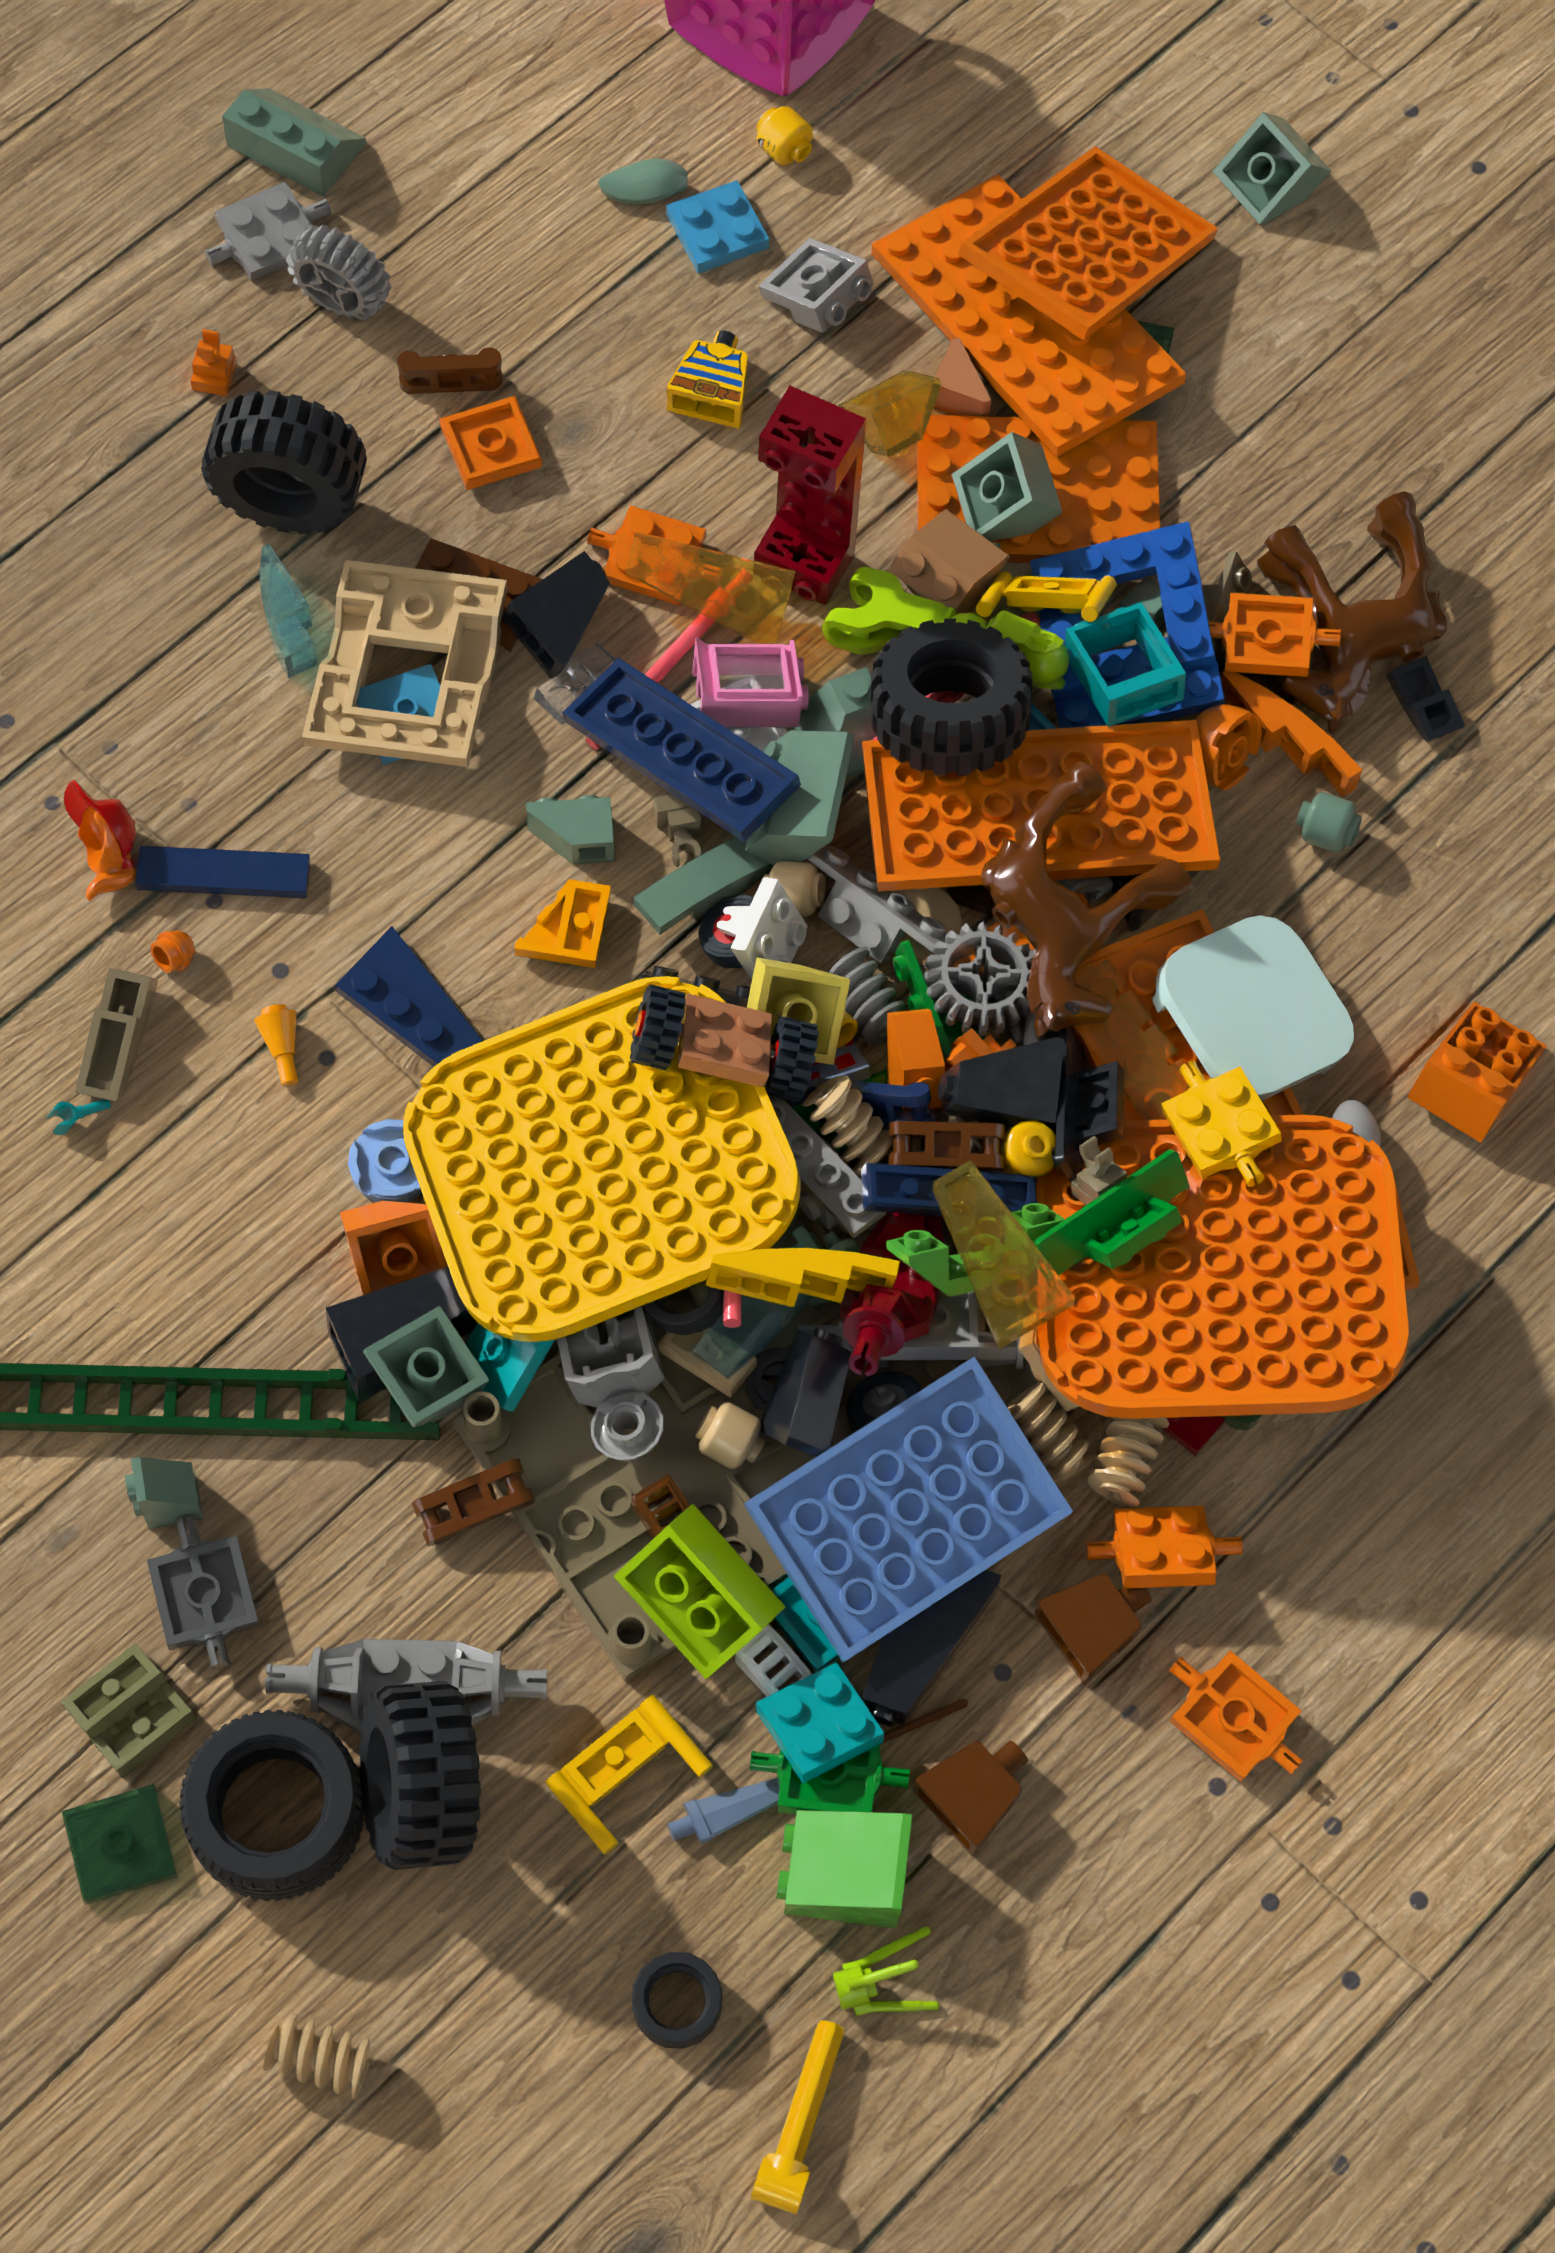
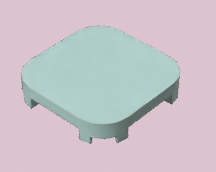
(1255, 1004)

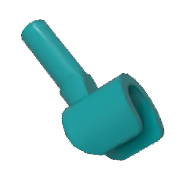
(71, 1114)

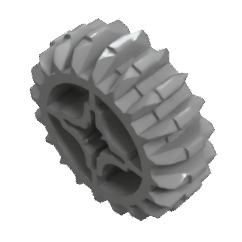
(338, 272)
(949, 981)

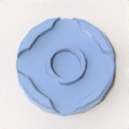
(382, 1164)

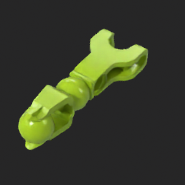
(889, 610)

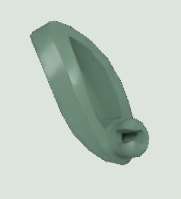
(644, 182)

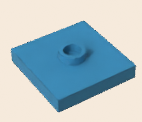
(406, 693)

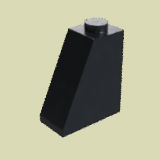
(557, 612)
(1006, 1085)
(808, 1393)

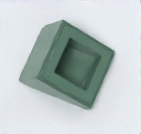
(1149, 594)

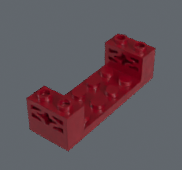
(818, 491)

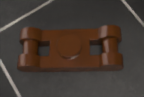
(450, 372)
(947, 1144)
(473, 1501)

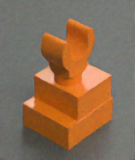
(213, 365)

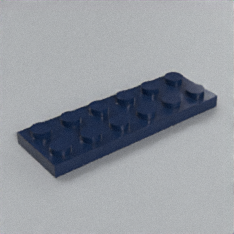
(682, 749)

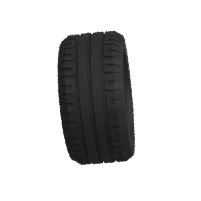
(236, 1749)

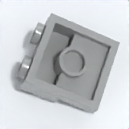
(818, 284)

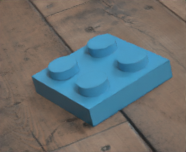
(717, 226)

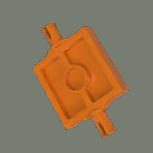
(621, 544)
(1270, 634)
(1164, 1547)
(1235, 1716)

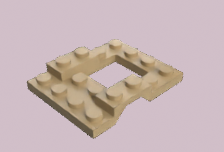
(412, 612)

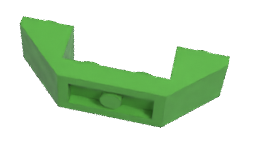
(946, 1272)

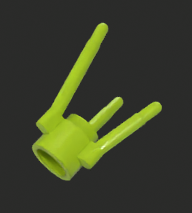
(857, 1984)

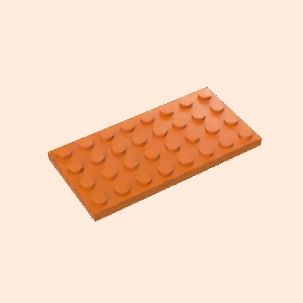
(1041, 370)
(948, 826)

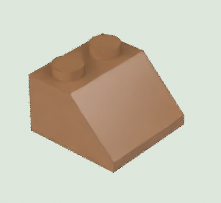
(949, 562)

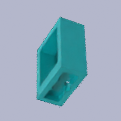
(1135, 695)

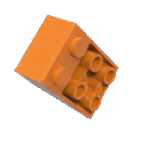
(1476, 1071)

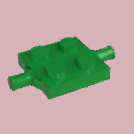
(840, 1789)

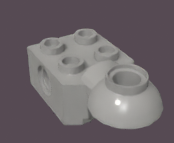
(615, 1371)

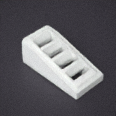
(781, 1651)

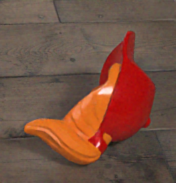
(108, 837)

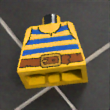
(711, 381)

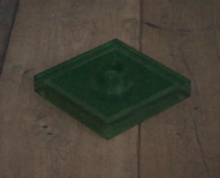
(119, 1844)

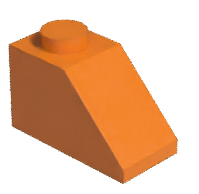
(914, 1052)

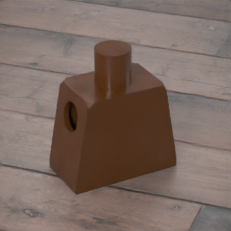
(1092, 1622)
(972, 1791)

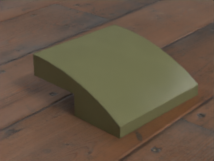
(128, 1710)

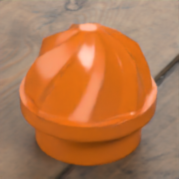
(173, 951)

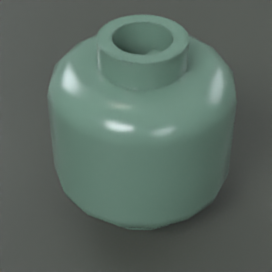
(1329, 822)

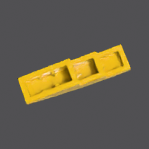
(785, 1272)

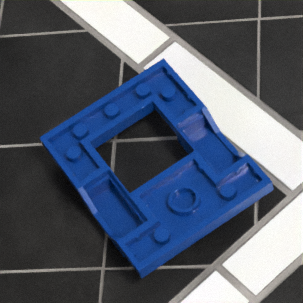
(1173, 558)

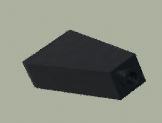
(375, 1315)
(921, 1648)

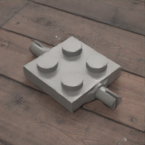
(263, 229)

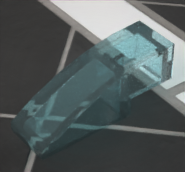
(285, 615)
(761, 1322)

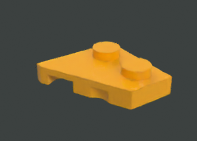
(570, 926)

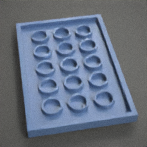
(908, 1509)

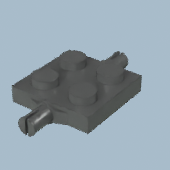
(203, 1592)

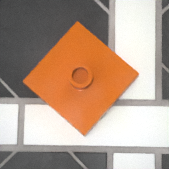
(490, 443)

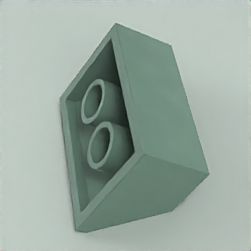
(290, 138)
(811, 813)

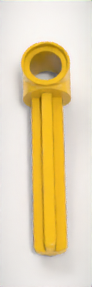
(783, 2174)

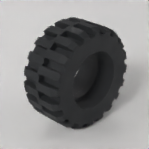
(284, 462)
(951, 734)
(419, 1775)

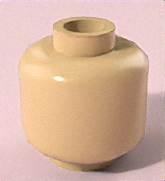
(802, 883)
(730, 1435)

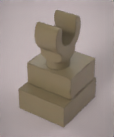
(681, 823)
(1099, 1175)

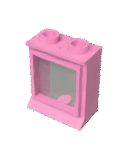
(750, 684)

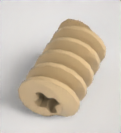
(851, 1121)
(1049, 1434)
(1123, 1456)
(318, 2055)

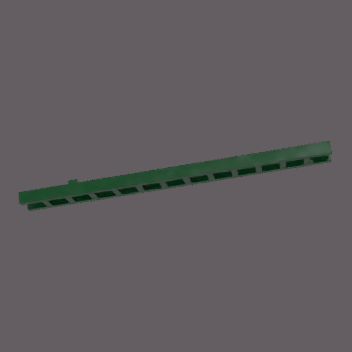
(211, 1425)

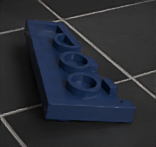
(406, 1000)

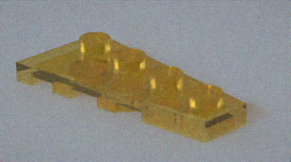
(723, 587)
(1002, 1262)

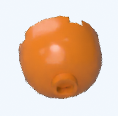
(1226, 740)

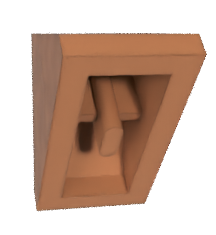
(961, 386)

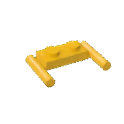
(1037, 593)
(615, 1759)

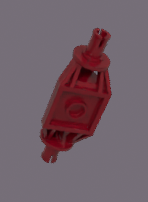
(886, 1317)

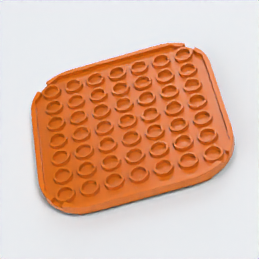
(1254, 1299)

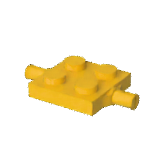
(1221, 1123)

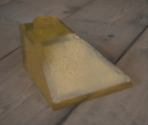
(896, 411)

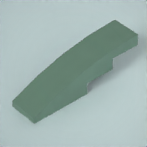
(700, 884)

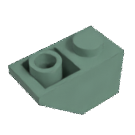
(574, 828)
(163, 1491)

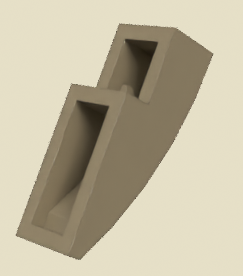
(115, 1034)

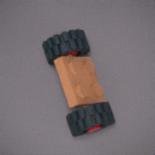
(724, 1041)

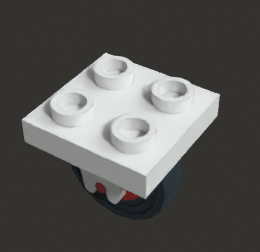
(751, 927)

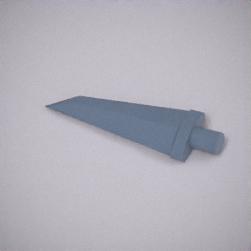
(724, 1811)

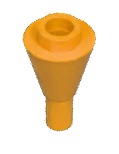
(279, 1032)

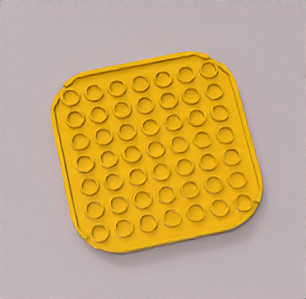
(590, 1178)

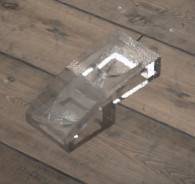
(569, 685)

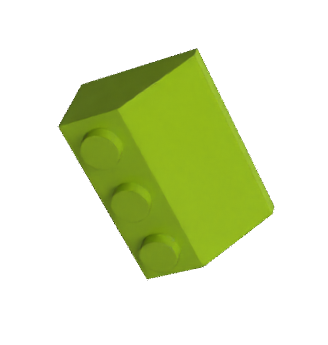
(699, 1591)

